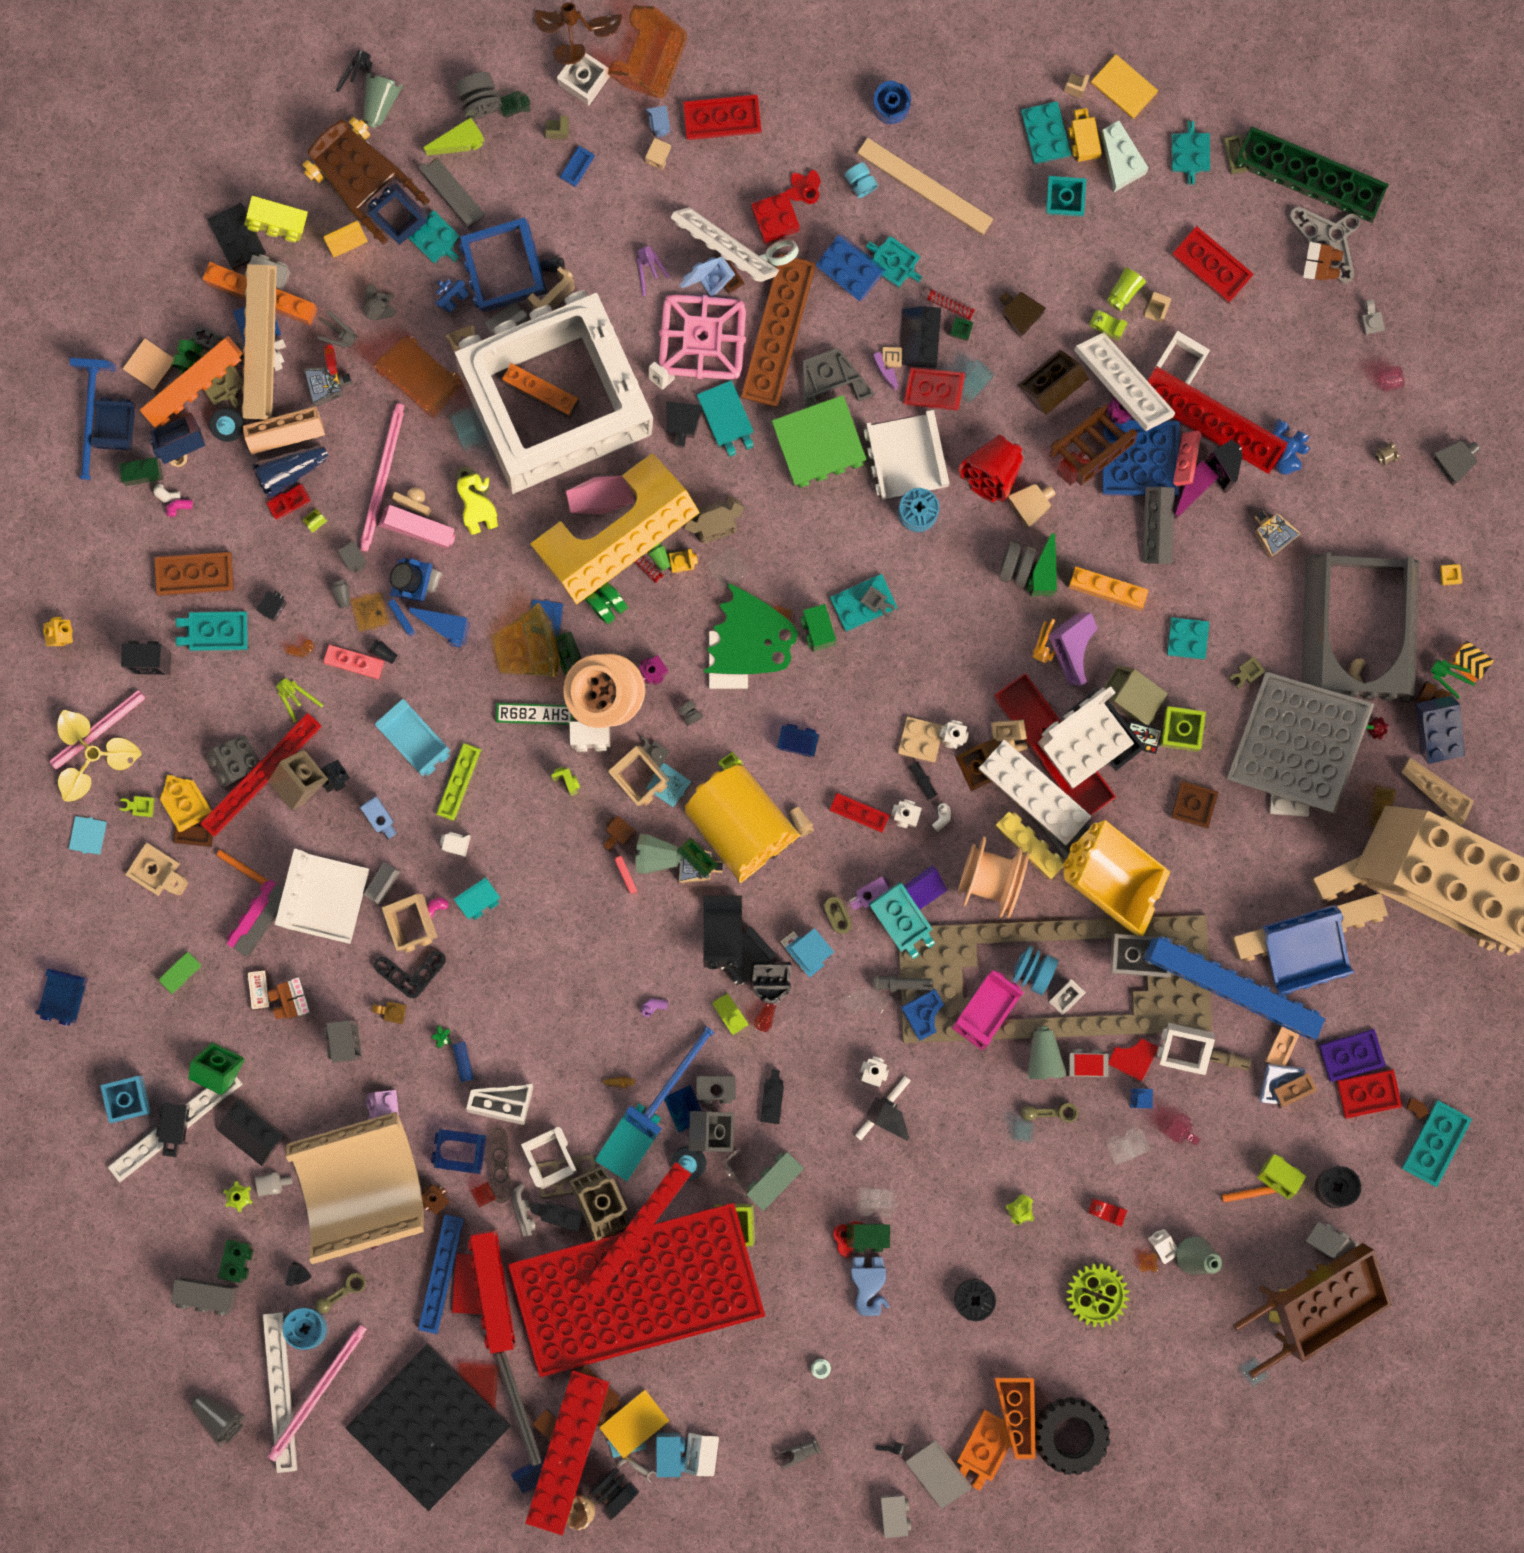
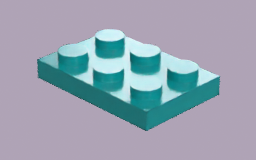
(1045, 132)
(851, 611)

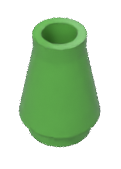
(659, 556)

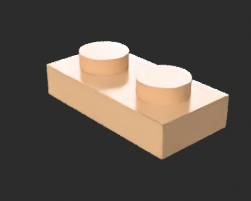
(1282, 1047)

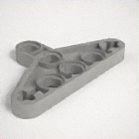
(1323, 233)

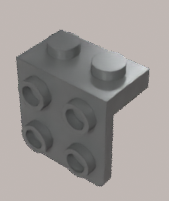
(232, 760)

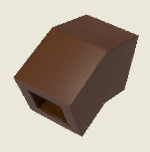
(1417, 1108)

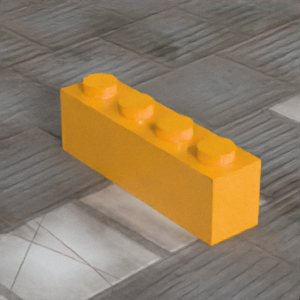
(1108, 588)

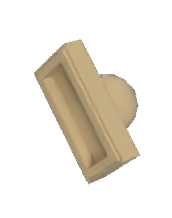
(413, 501)

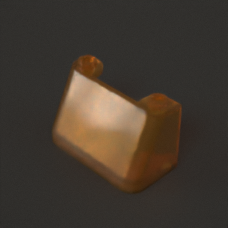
(418, 375)

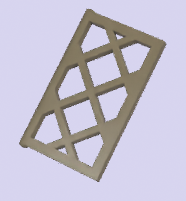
(555, 1164)

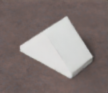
(1067, 997)

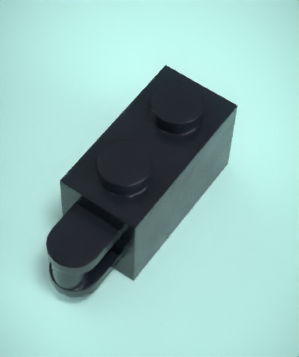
(173, 1127)
(558, 1215)

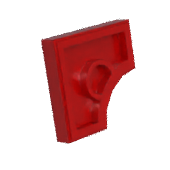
(1134, 1060)

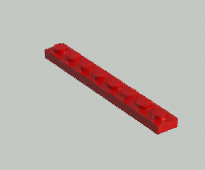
(259, 776)
(637, 1230)

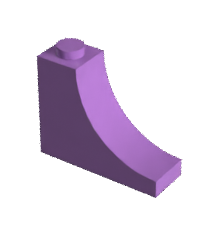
(1070, 644)

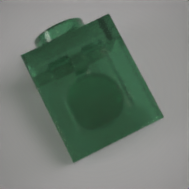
(515, 103)

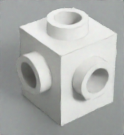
(947, 734)
(903, 821)
(870, 1078)

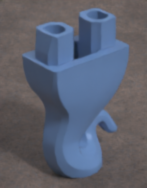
(868, 1283)

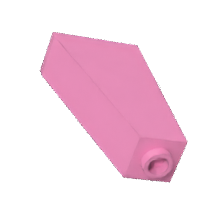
(416, 527)

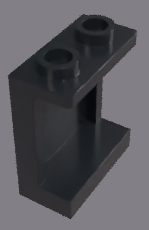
(753, 950)

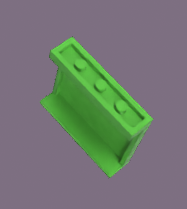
(819, 441)

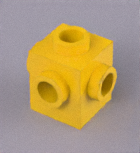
(58, 632)

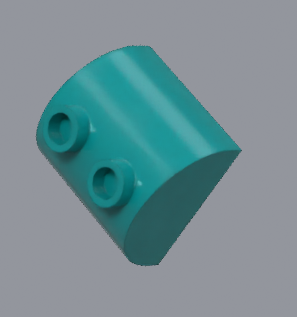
(1065, 196)

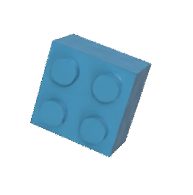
(125, 1099)
(669, 1454)

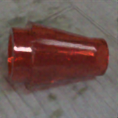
(765, 1018)

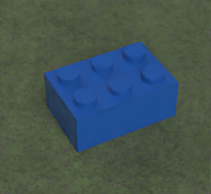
(850, 267)

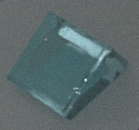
(1023, 1131)
(1256, 1380)

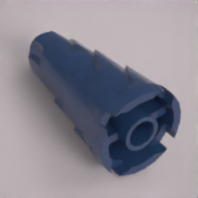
(286, 469)

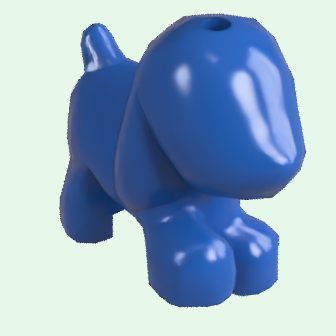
(1288, 460)

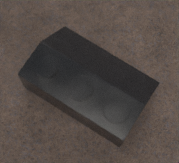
(920, 336)
(1226, 464)
(250, 1132)

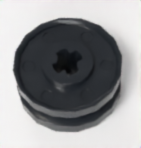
(986, 1300)

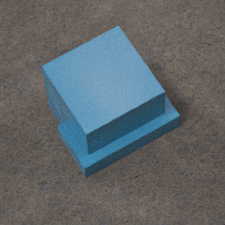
(810, 952)

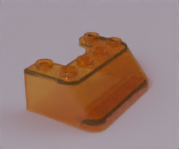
(653, 53)

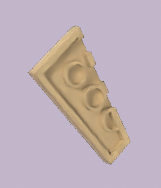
(1442, 793)

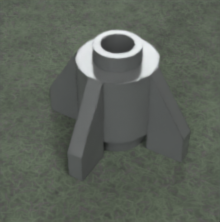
(375, 305)

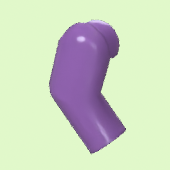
(653, 1004)

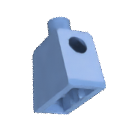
(374, 809)

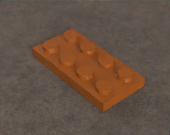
(194, 574)

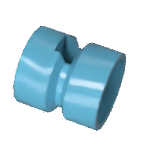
(861, 180)

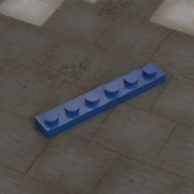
(441, 1274)

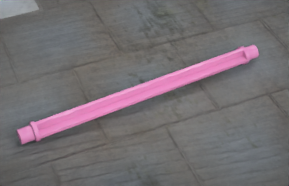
(382, 477)
(316, 1393)

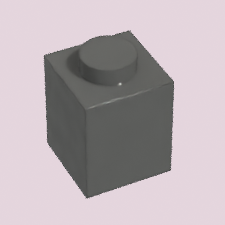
(353, 557)

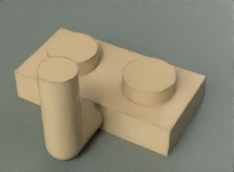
(1009, 732)

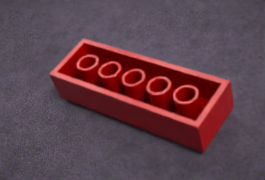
(493, 1291)

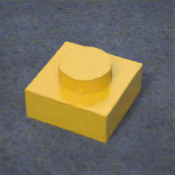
(1451, 575)

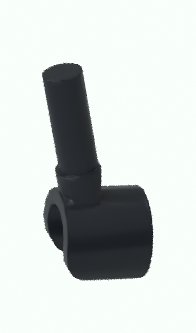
(897, 1449)

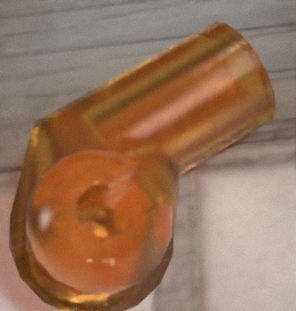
(301, 651)

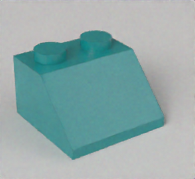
(478, 899)

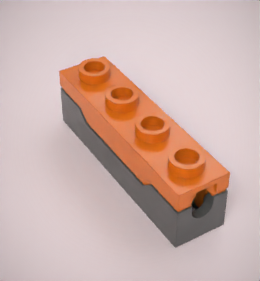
(540, 391)

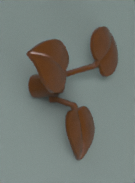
(551, 21)

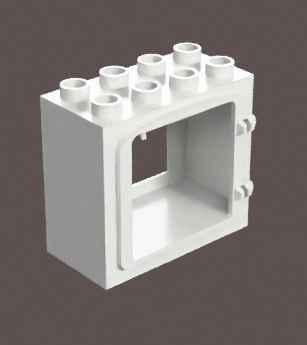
(548, 330)

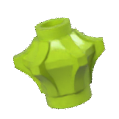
(244, 1196)
(1020, 1210)

